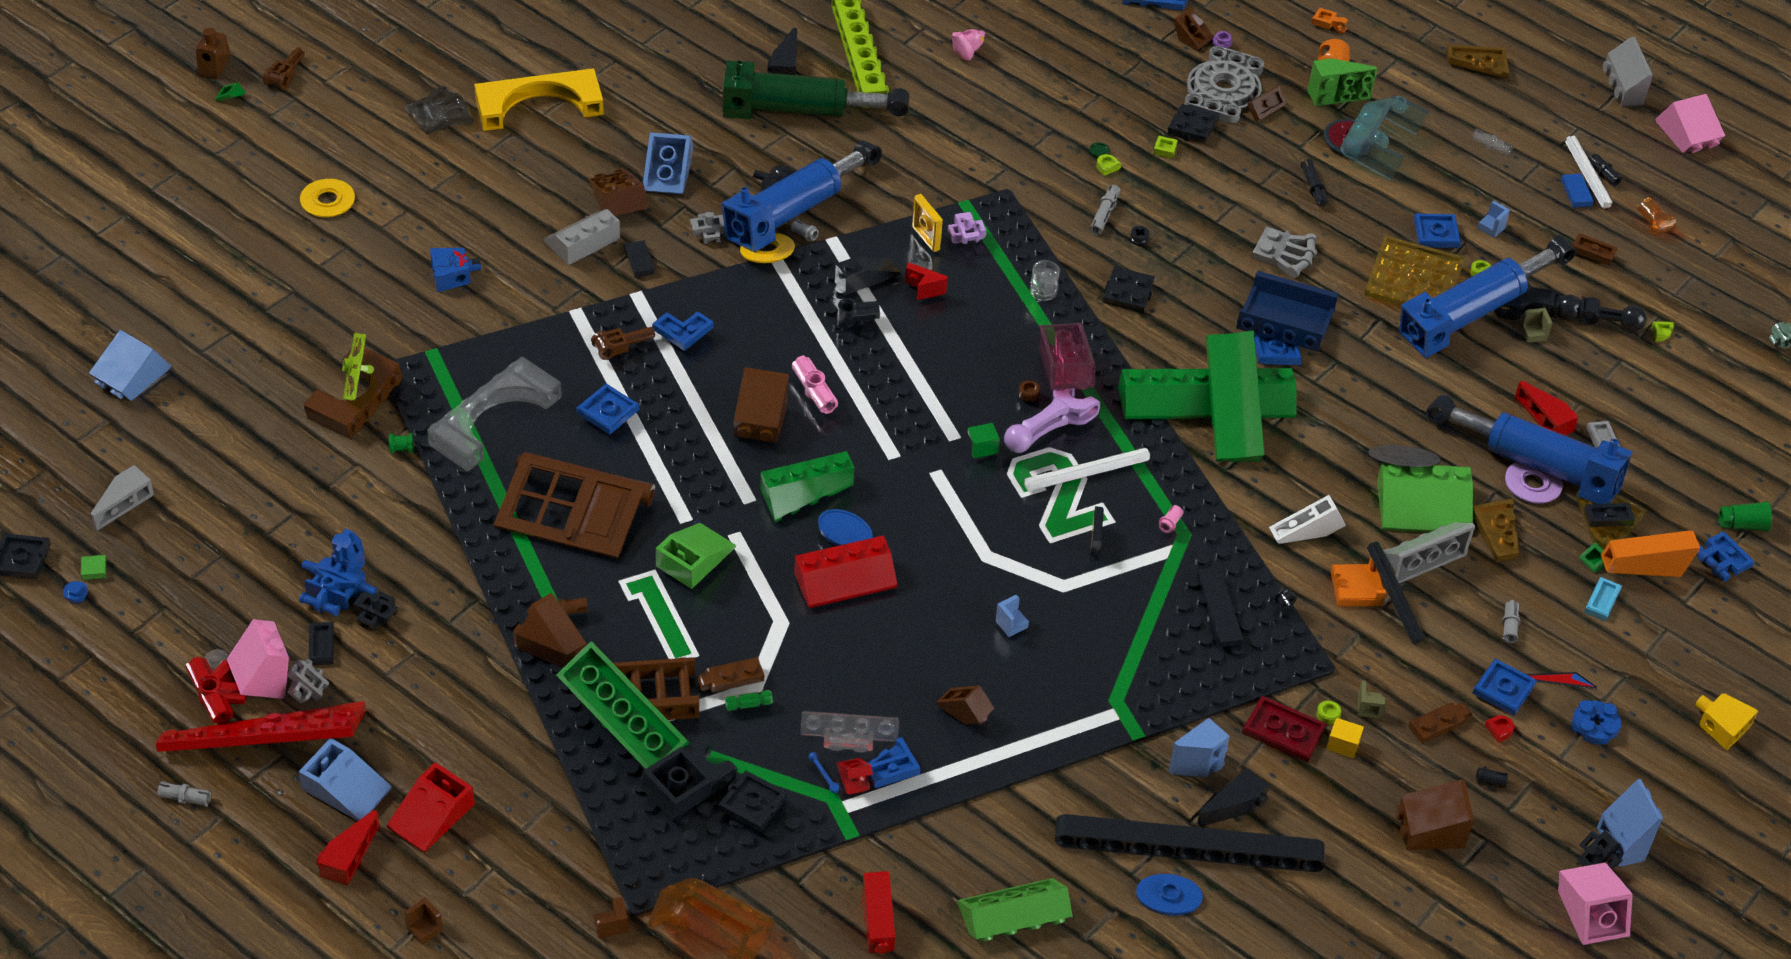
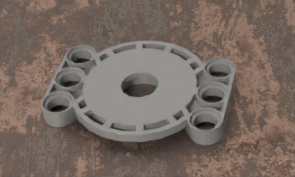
(1223, 69)

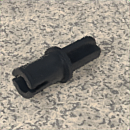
(1605, 169)

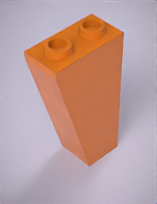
(1652, 555)

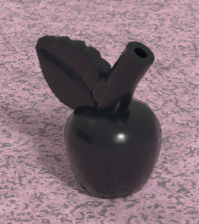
(776, 174)

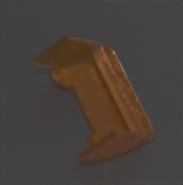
(713, 916)

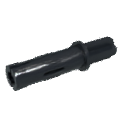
(1316, 189)

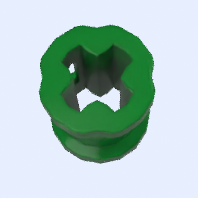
(401, 443)

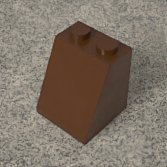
(761, 405)
(1436, 817)

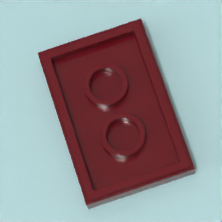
(1284, 728)

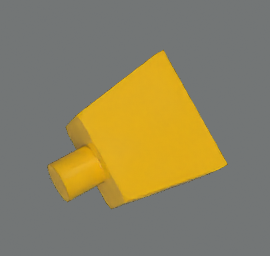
(1725, 718)

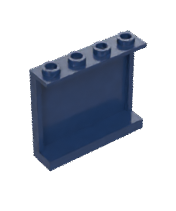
(1288, 311)

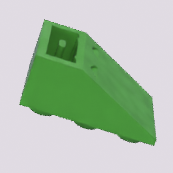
(1340, 81)
(692, 553)

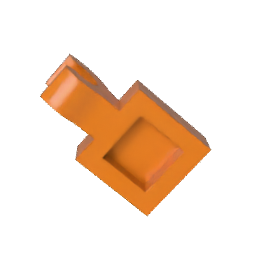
(1328, 19)

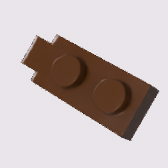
(731, 675)
(1439, 721)

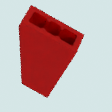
(878, 912)

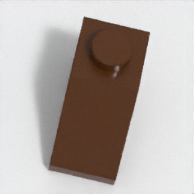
(966, 704)

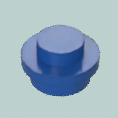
(75, 592)

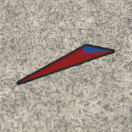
(1564, 678)

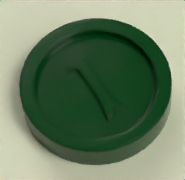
(1098, 149)

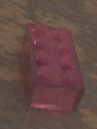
(1066, 356)

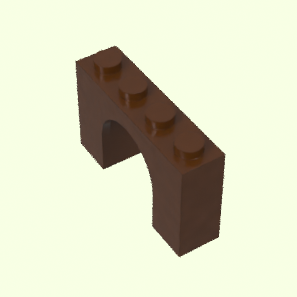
(349, 415)

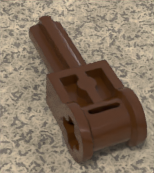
(283, 72)
(617, 343)

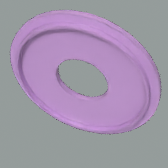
(1515, 482)

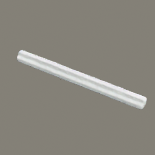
(1087, 469)

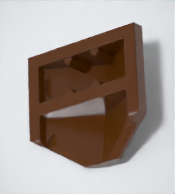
(1192, 29)

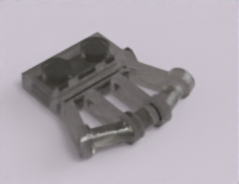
(428, 111)

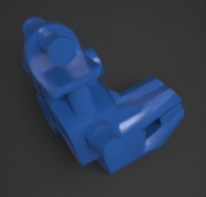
(338, 576)

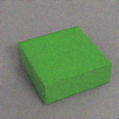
(93, 567)

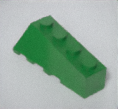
(805, 483)

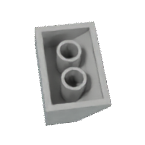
(1628, 73)
(585, 236)

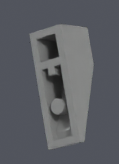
(122, 495)

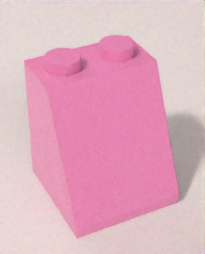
(1691, 124)
(260, 661)
(1596, 902)

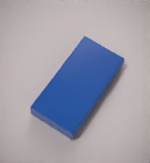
(1577, 190)

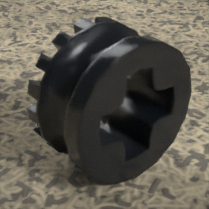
(1141, 239)
(1284, 598)

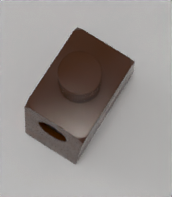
(212, 53)

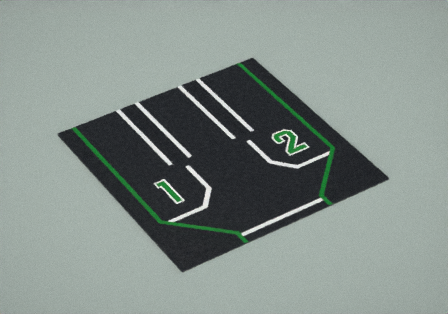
(1111, 638)

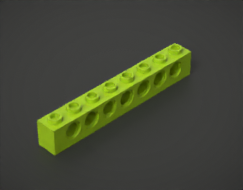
(859, 47)

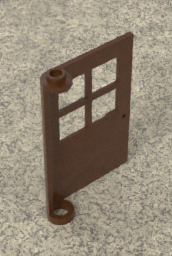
(598, 516)

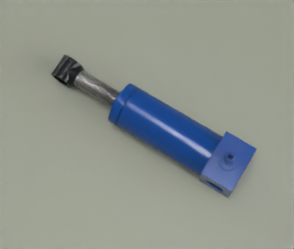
(753, 219)
(1430, 321)
(1596, 470)

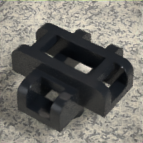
(375, 603)
(1597, 853)

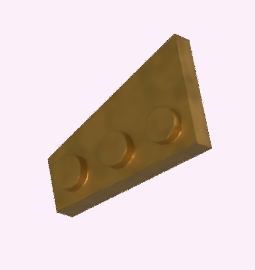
(1479, 58)
(1497, 527)

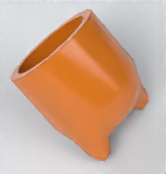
(1338, 50)

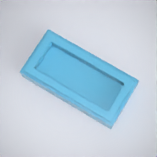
(1603, 599)

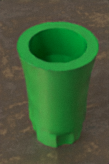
(1746, 516)

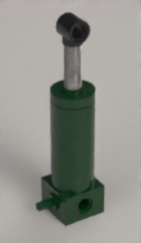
(797, 94)

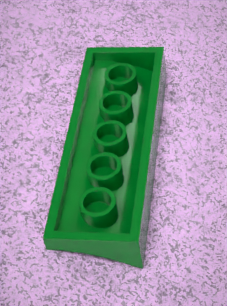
(1234, 397)
(620, 706)

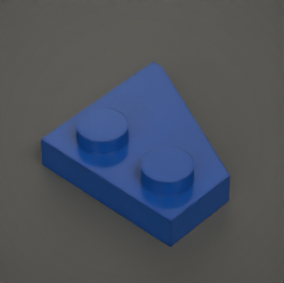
(893, 765)

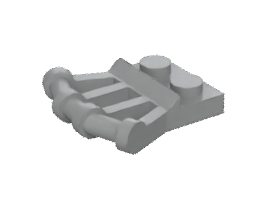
(1272, 250)

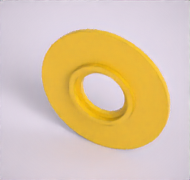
(343, 202)
(784, 245)

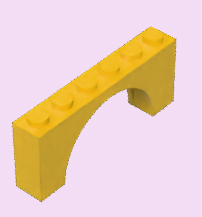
(577, 87)

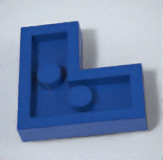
(683, 333)

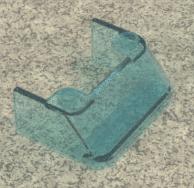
(1369, 145)

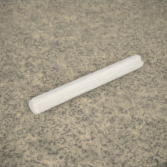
(1588, 172)

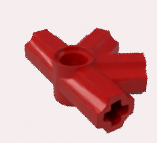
(215, 688)

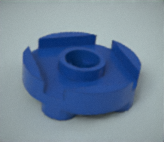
(1595, 710)

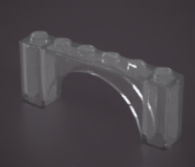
(518, 382)

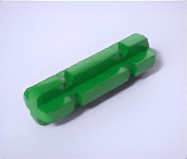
(748, 700)

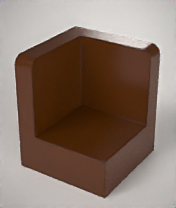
(423, 921)
(613, 921)

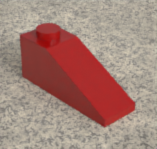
(1546, 409)
(346, 850)

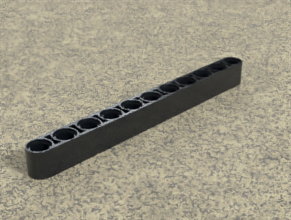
(1190, 843)

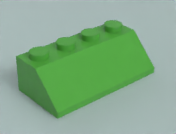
(1016, 909)

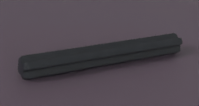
(1395, 592)

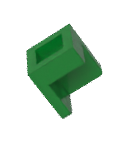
(984, 440)

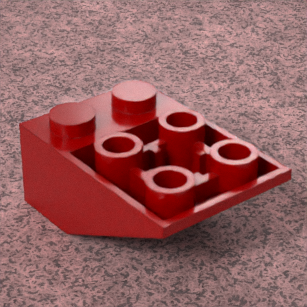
(431, 807)

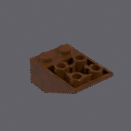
(619, 192)

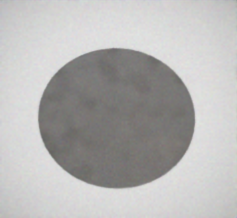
(1404, 455)

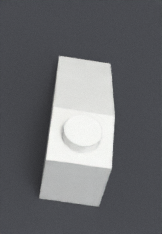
(1311, 522)

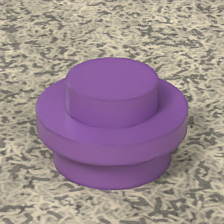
(1222, 39)

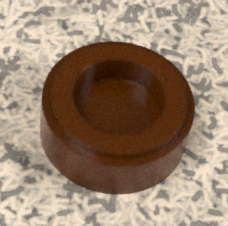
(1029, 391)

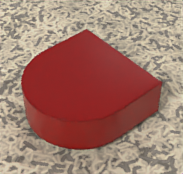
(1500, 727)

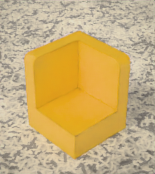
(1344, 738)

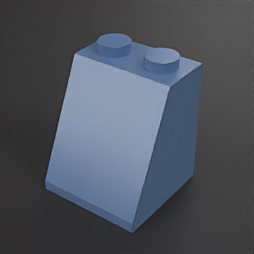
(128, 367)

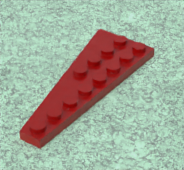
(304, 725)

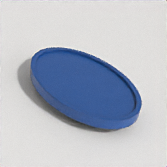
(843, 527)
(1169, 894)

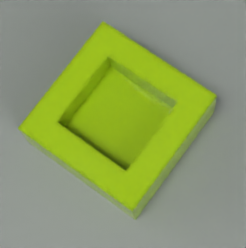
(1165, 147)

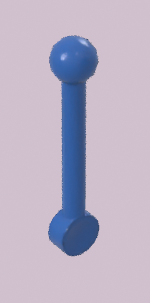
(834, 787)

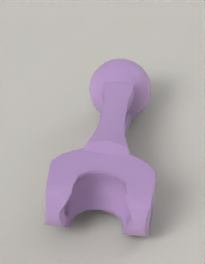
(1062, 411)

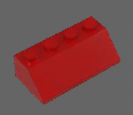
(845, 571)

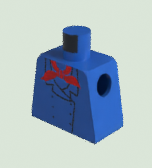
(452, 267)

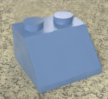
(1200, 751)

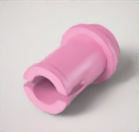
(1168, 522)

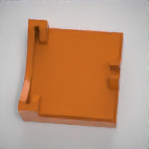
(1357, 585)

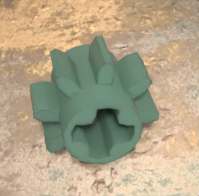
(1781, 335)

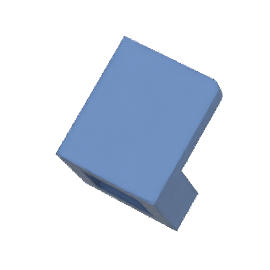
(1495, 220)
(1009, 616)

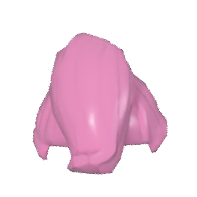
(967, 43)

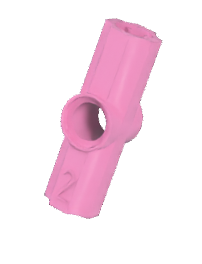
(814, 384)

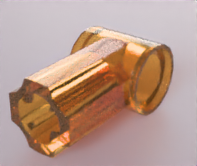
(1658, 221)

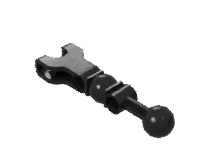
(1571, 307)

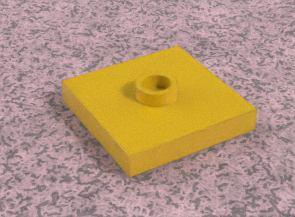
(927, 222)

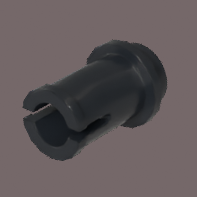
(1491, 777)

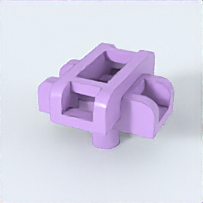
(959, 229)

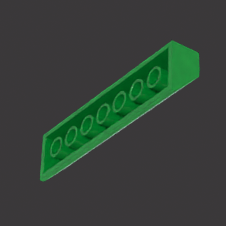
(1187, 393)

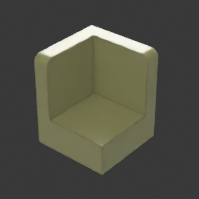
(1536, 325)
(1369, 703)

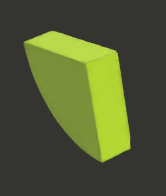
(1662, 330)

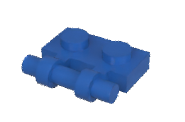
(1728, 552)

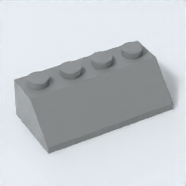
(1430, 550)

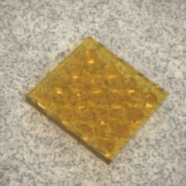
(1410, 269)

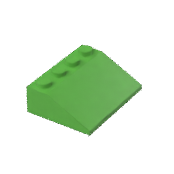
(1424, 497)

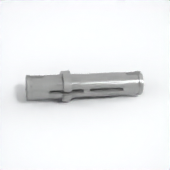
(1107, 204)

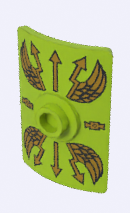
(353, 366)

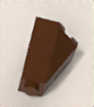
(549, 633)

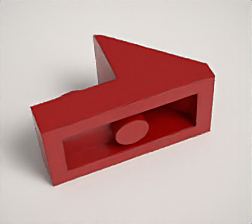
(927, 281)
(855, 775)

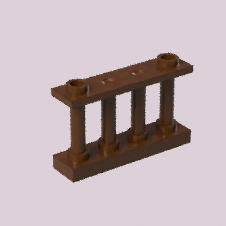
(673, 707)

